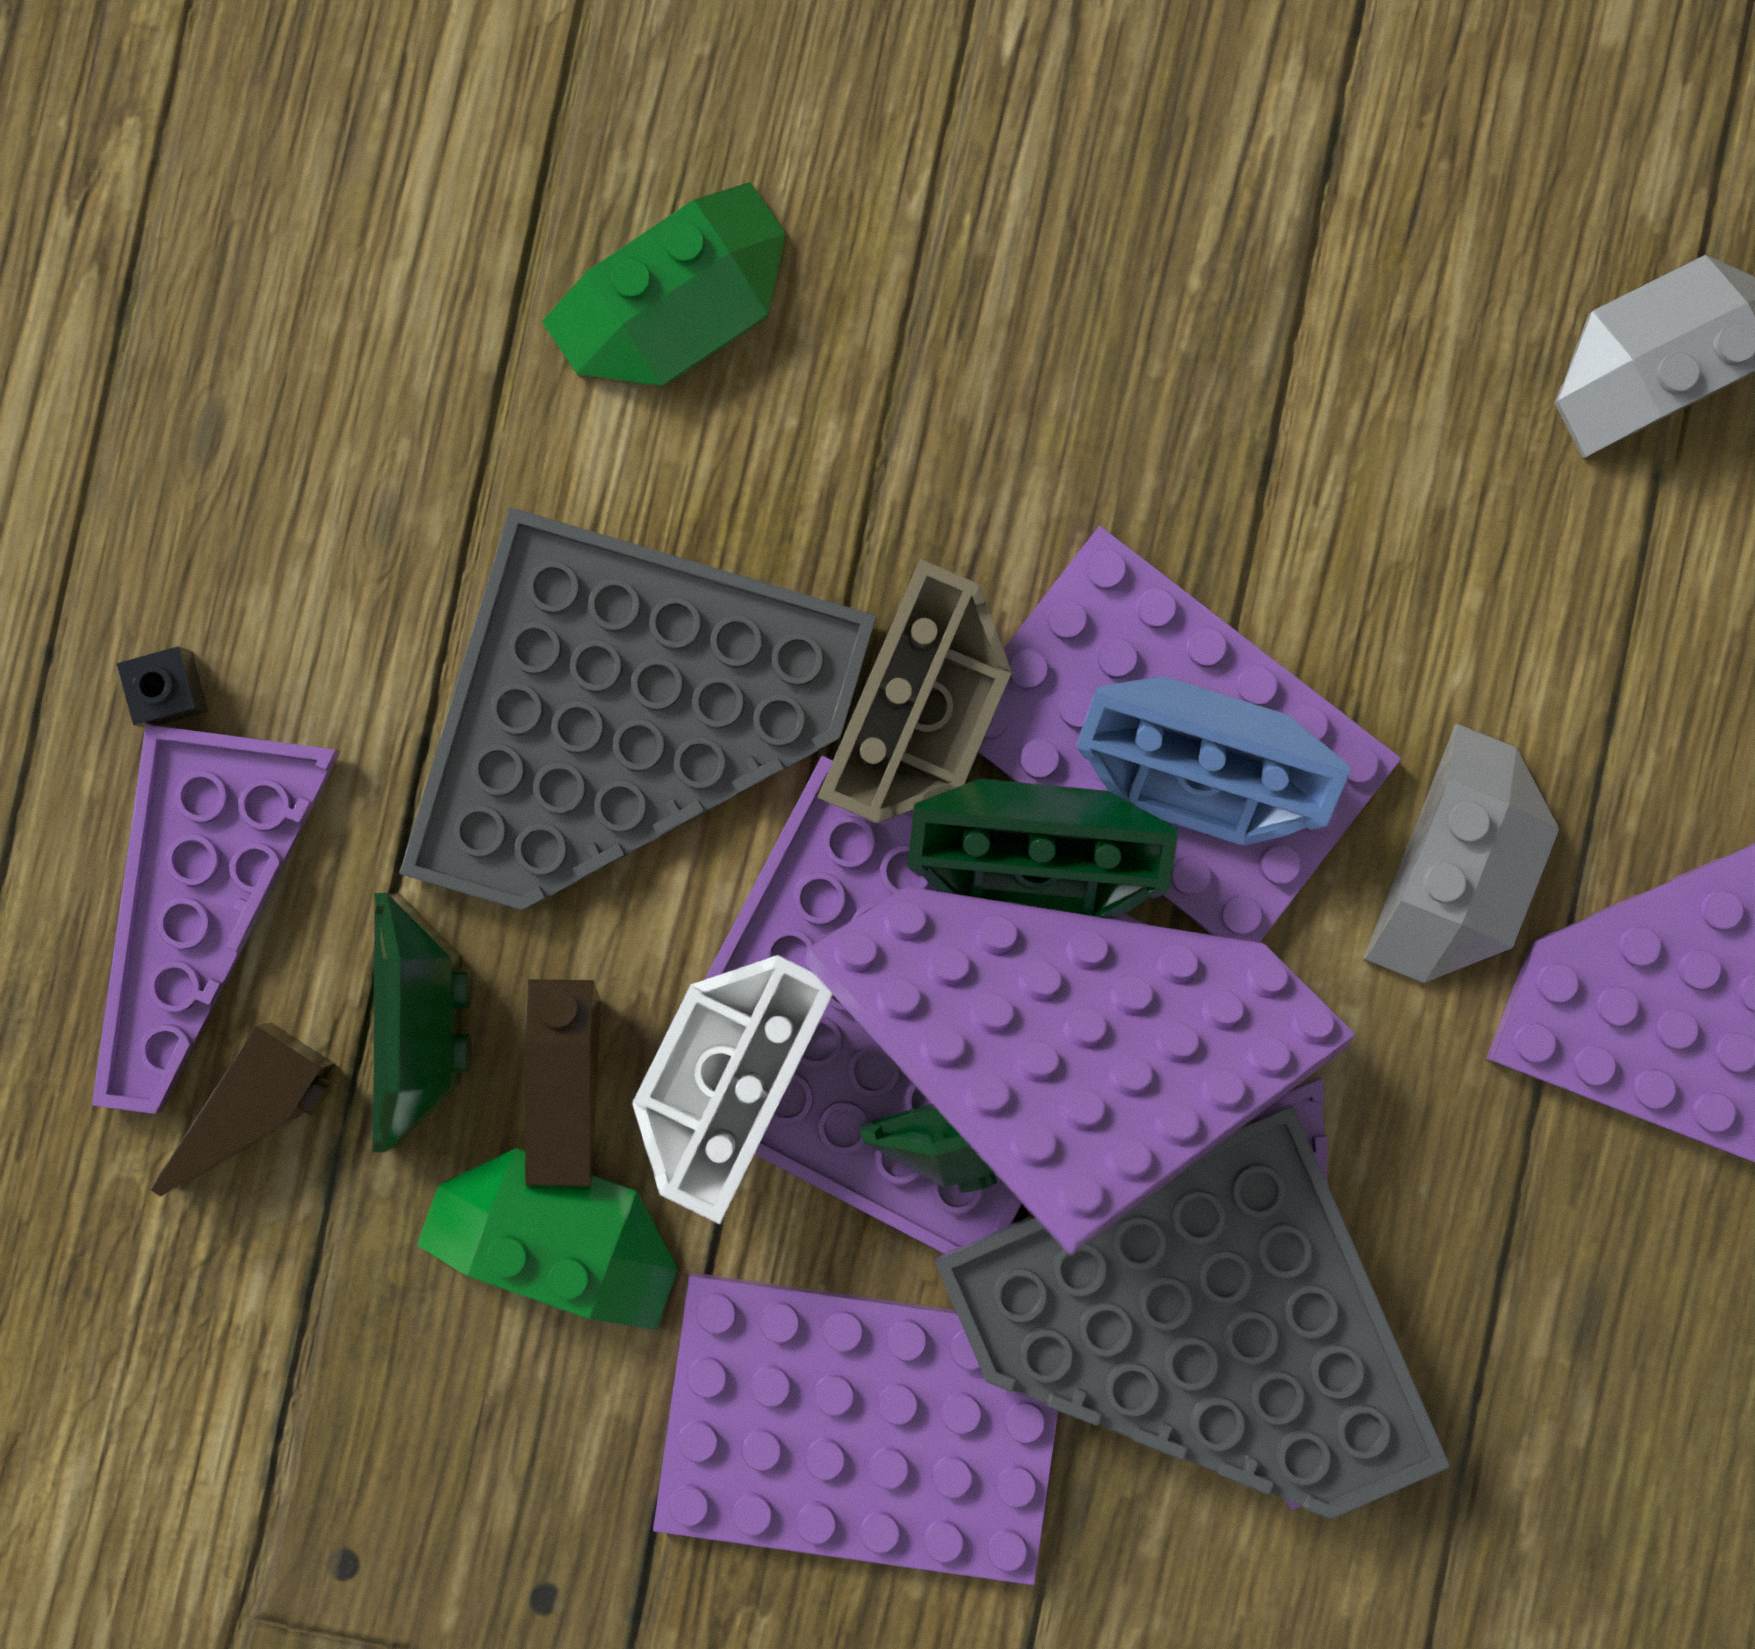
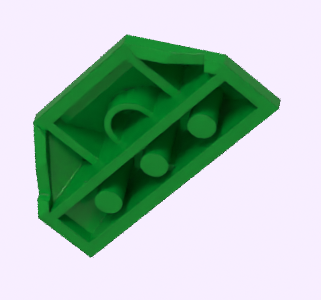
(673, 292)
(560, 1246)

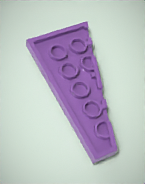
(199, 867)

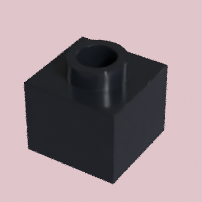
(182, 690)

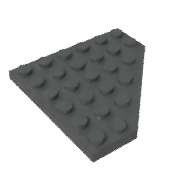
(616, 705)
(1212, 1328)

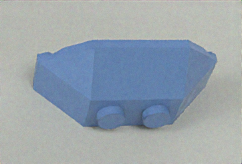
(1210, 760)

